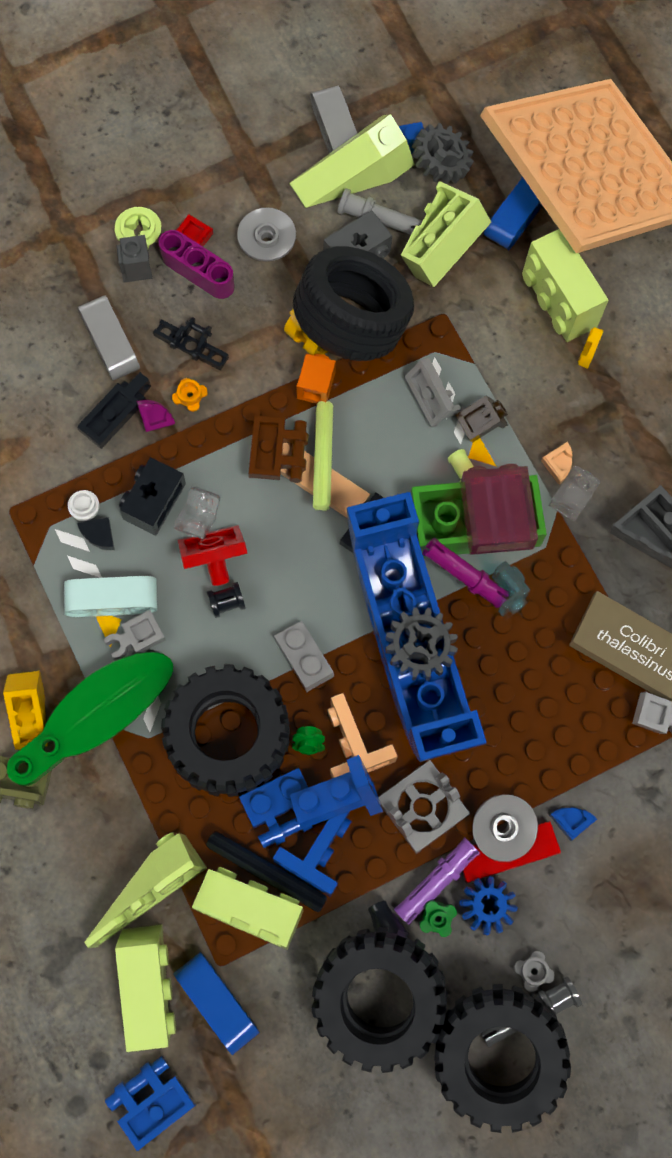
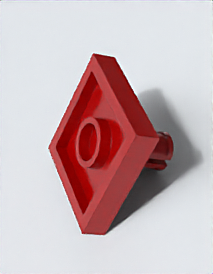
(213, 551)

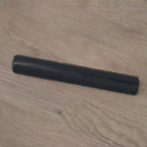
(266, 871)

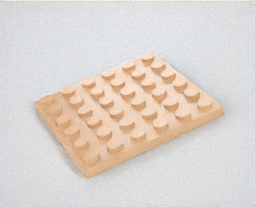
(587, 162)

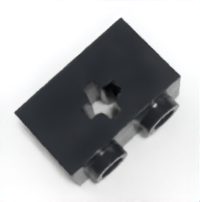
(152, 512)

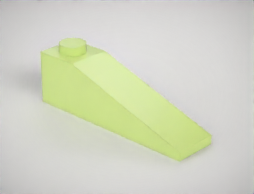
(363, 162)
(158, 877)

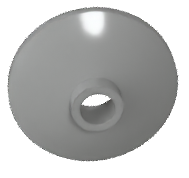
(263, 224)
(515, 838)

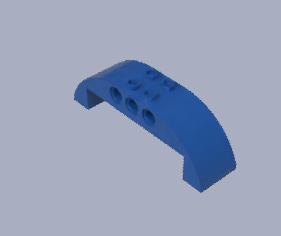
(396, 582)

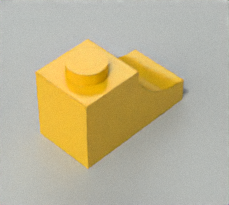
(25, 706)

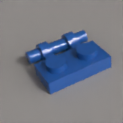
(272, 801)
(157, 1111)

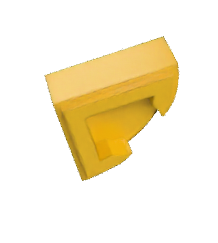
(590, 347)

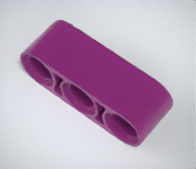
(190, 253)

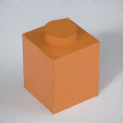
(316, 378)

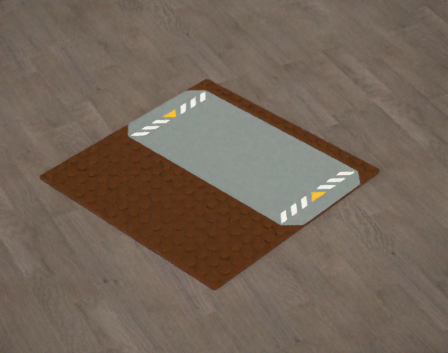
(541, 703)

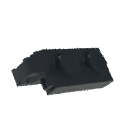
(114, 410)

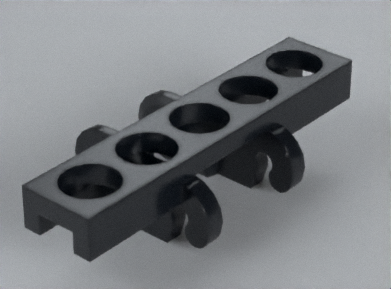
(183, 332)

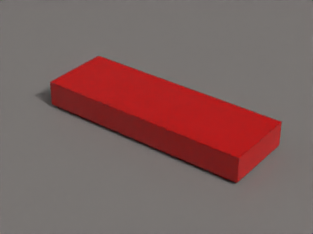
(543, 847)

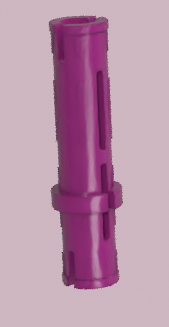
(476, 580)

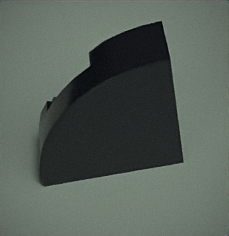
(98, 533)

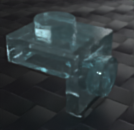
(513, 581)

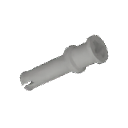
(358, 206)

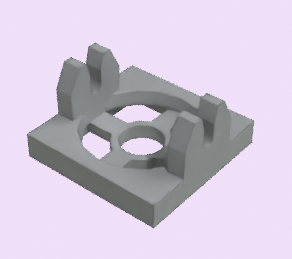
(455, 813)

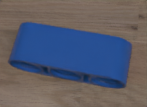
(513, 215)
(216, 1003)

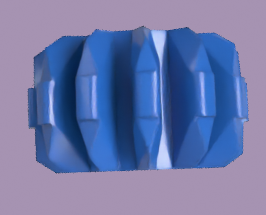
(476, 907)

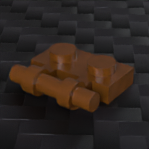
(267, 449)

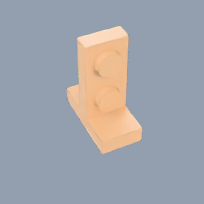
(352, 742)

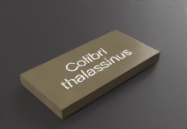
(626, 644)

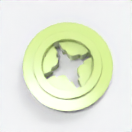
(130, 218)

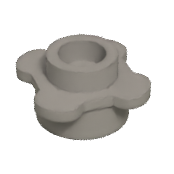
(543, 975)

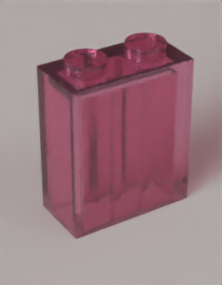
(498, 509)

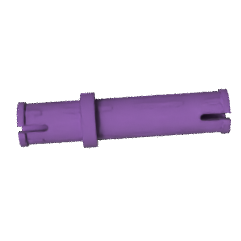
(437, 880)

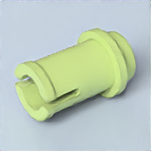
(460, 462)

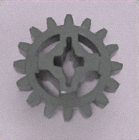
(442, 153)
(432, 635)

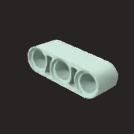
(110, 596)

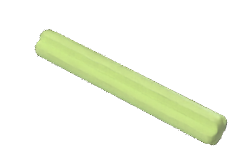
(323, 456)

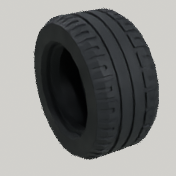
(341, 326)

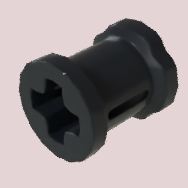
(220, 607)

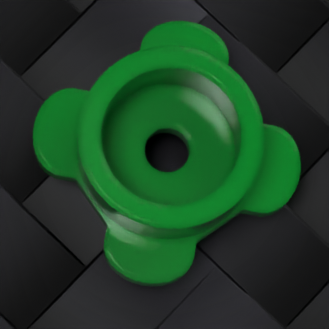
(308, 740)
(435, 909)

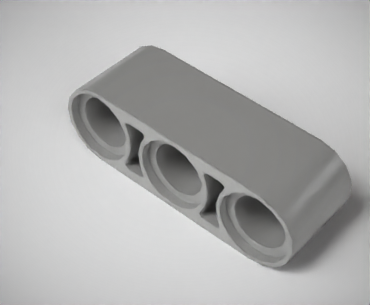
(332, 117)
(109, 337)

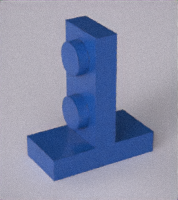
(337, 796)
(318, 855)

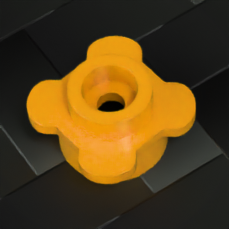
(189, 386)

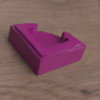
(154, 415)

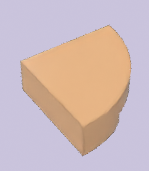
(559, 462)

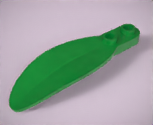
(94, 713)

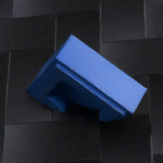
(572, 821)

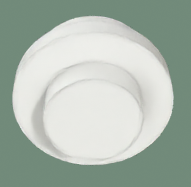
(83, 505)

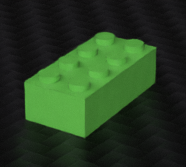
(443, 518)

